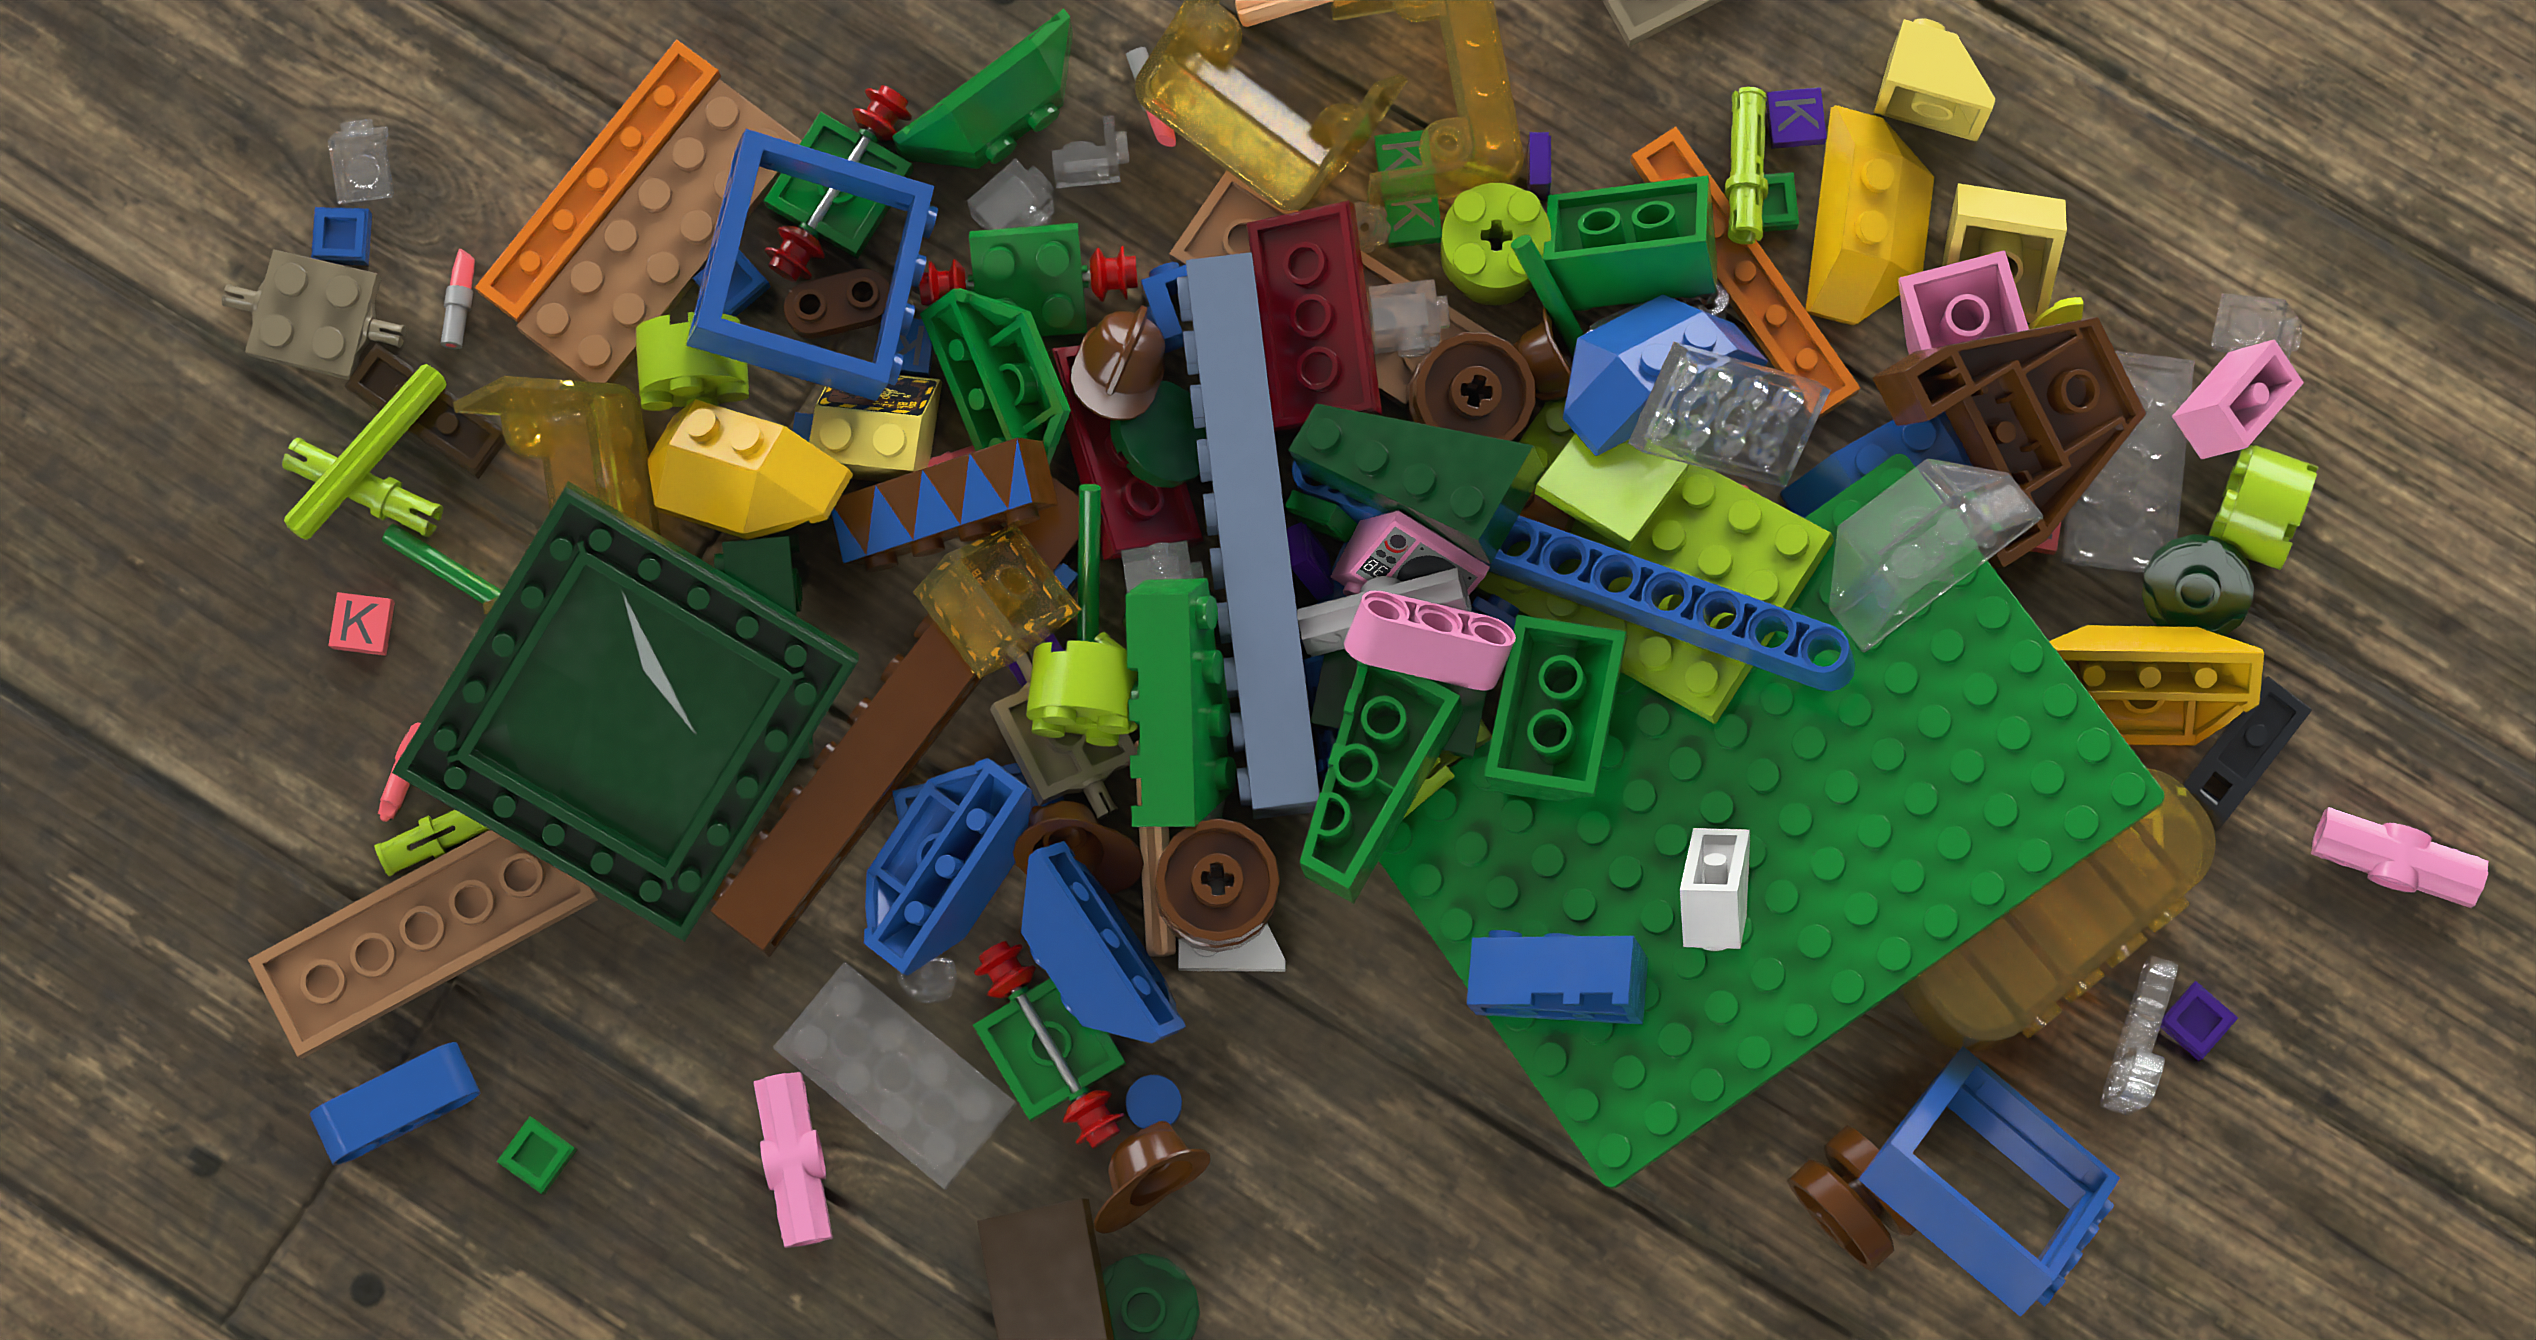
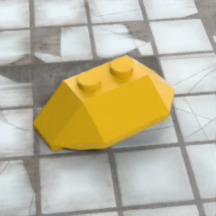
(1867, 218)
(741, 473)
(2164, 680)

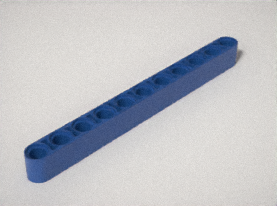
(1648, 588)

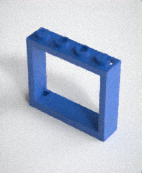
(781, 353)
(2028, 1141)

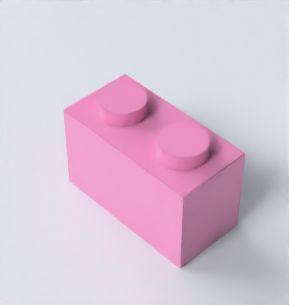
(2237, 399)

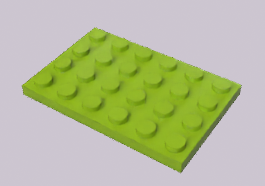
(1703, 530)

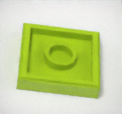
(1610, 491)

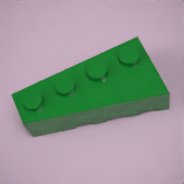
(1177, 703)
(1376, 767)

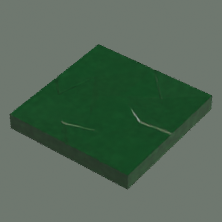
(626, 712)

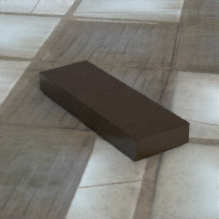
(461, 437)

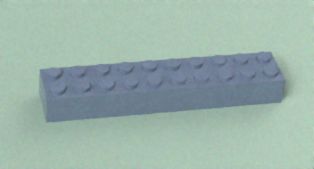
(1252, 536)

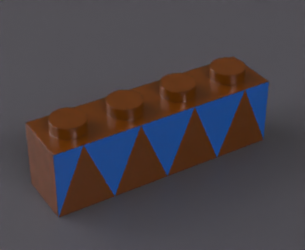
(944, 503)

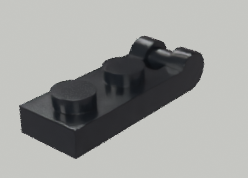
(2246, 750)

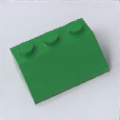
(1632, 243)
(1555, 709)

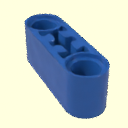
(394, 1103)

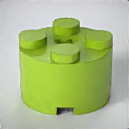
(1465, 250)
(679, 374)
(2264, 504)
(1081, 692)

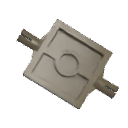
(313, 315)
(1063, 763)

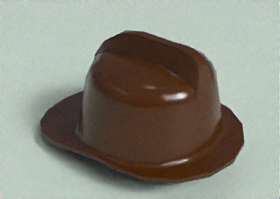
(1547, 359)
(1119, 365)
(1105, 852)
(1145, 1172)

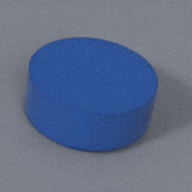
(1153, 1100)

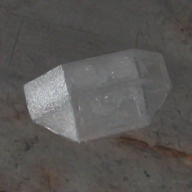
(1921, 543)

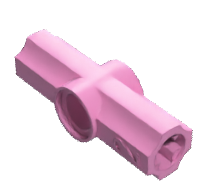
(2400, 857)
(793, 1159)

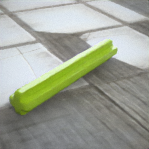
(365, 452)

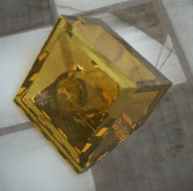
(995, 599)

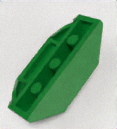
(995, 105)
(997, 370)

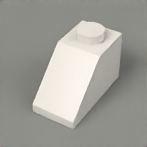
(1715, 889)

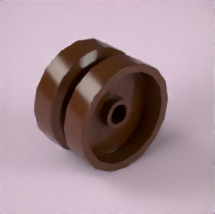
(1477, 364)
(1225, 853)
(1845, 1205)

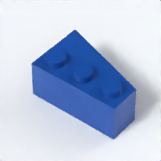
(1558, 977)

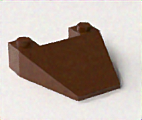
(2025, 404)

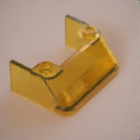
(1241, 124)
(1485, 137)
(581, 434)

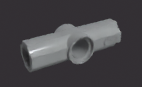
(1327, 623)

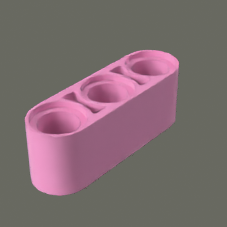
(1429, 640)

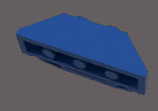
(1622, 359)
(1917, 441)
(944, 863)
(1093, 951)

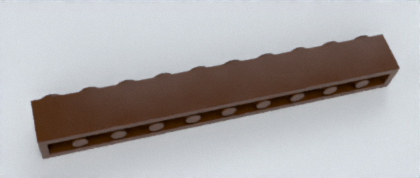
(867, 765)

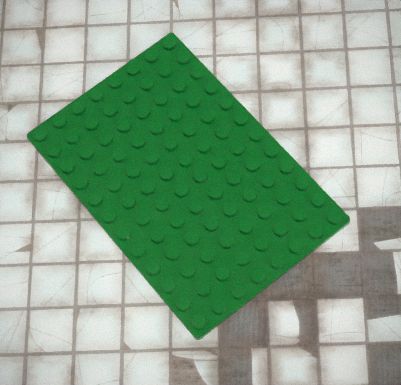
(1879, 844)

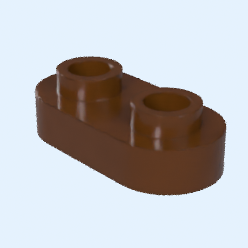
(838, 308)

